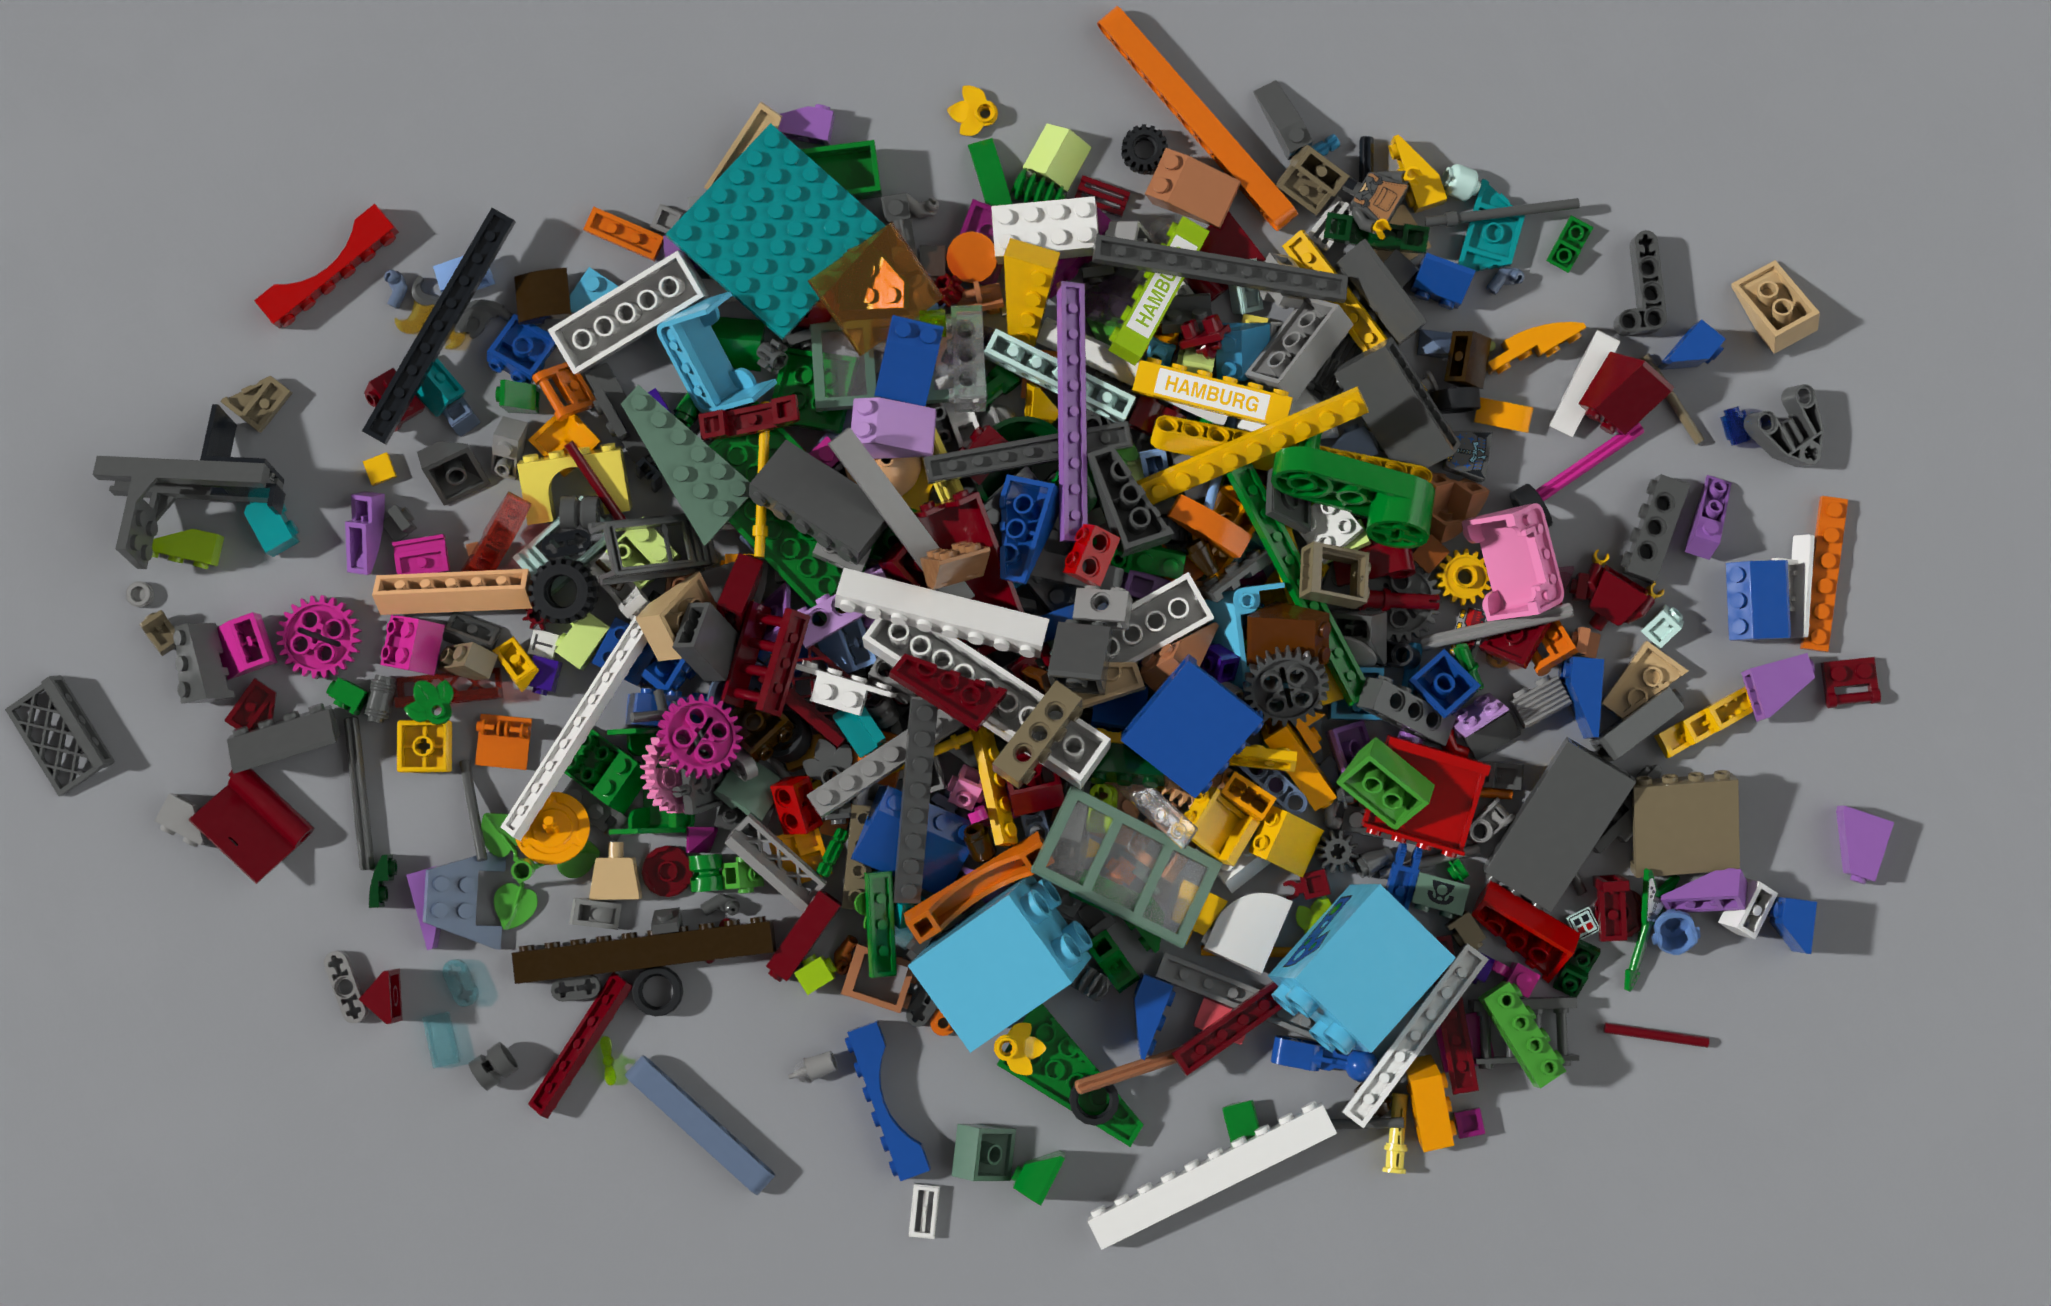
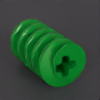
(1035, 190)

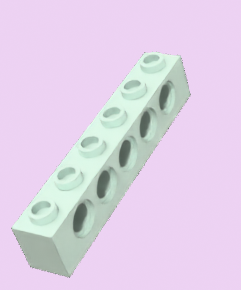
(1043, 370)

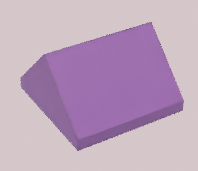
(1346, 743)

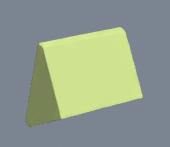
(1057, 156)

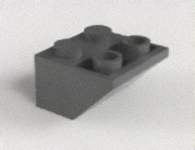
(1366, 627)

